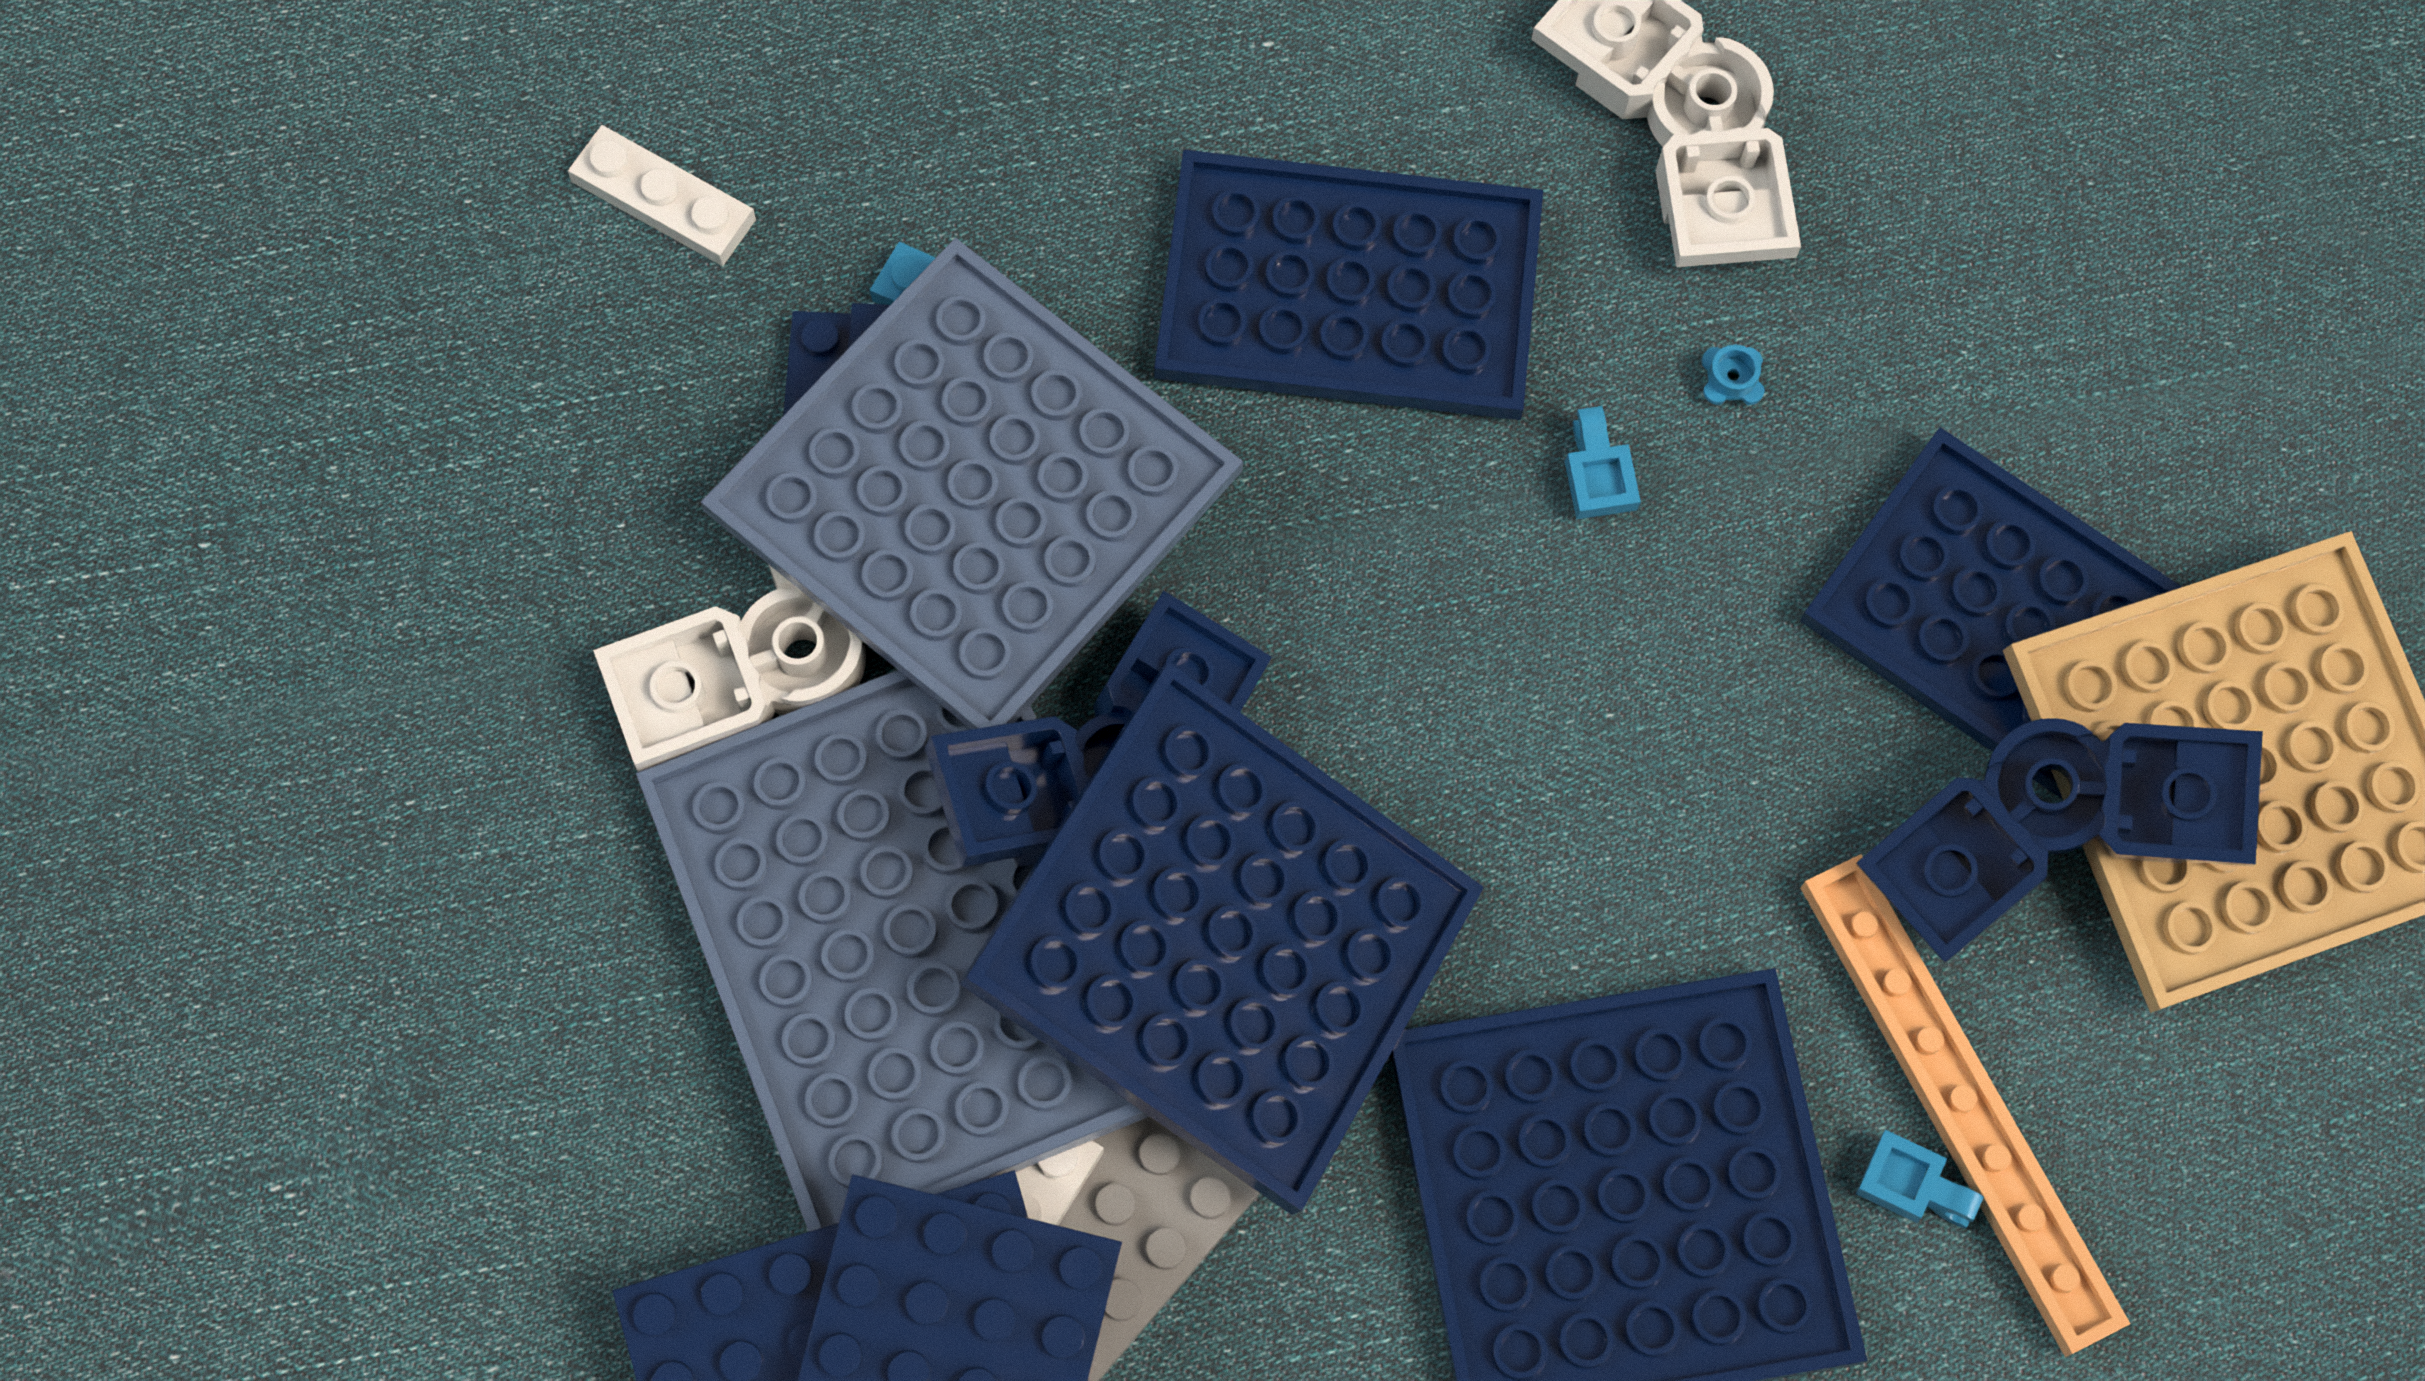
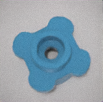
(1737, 359)

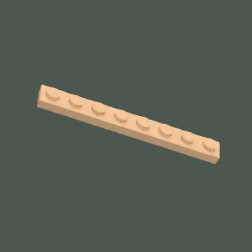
(1965, 1108)

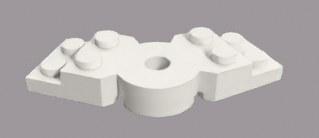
(1718, 168)
(725, 674)

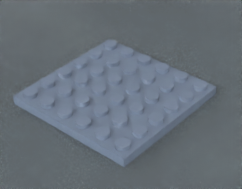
(973, 489)

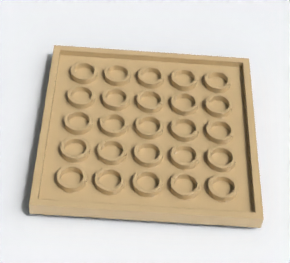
(2341, 812)

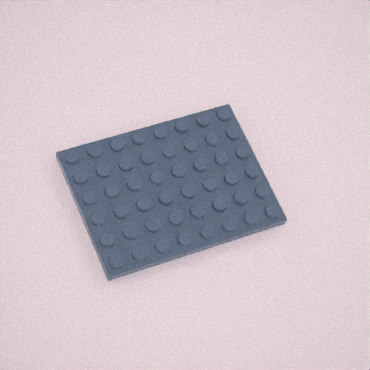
(842, 949)

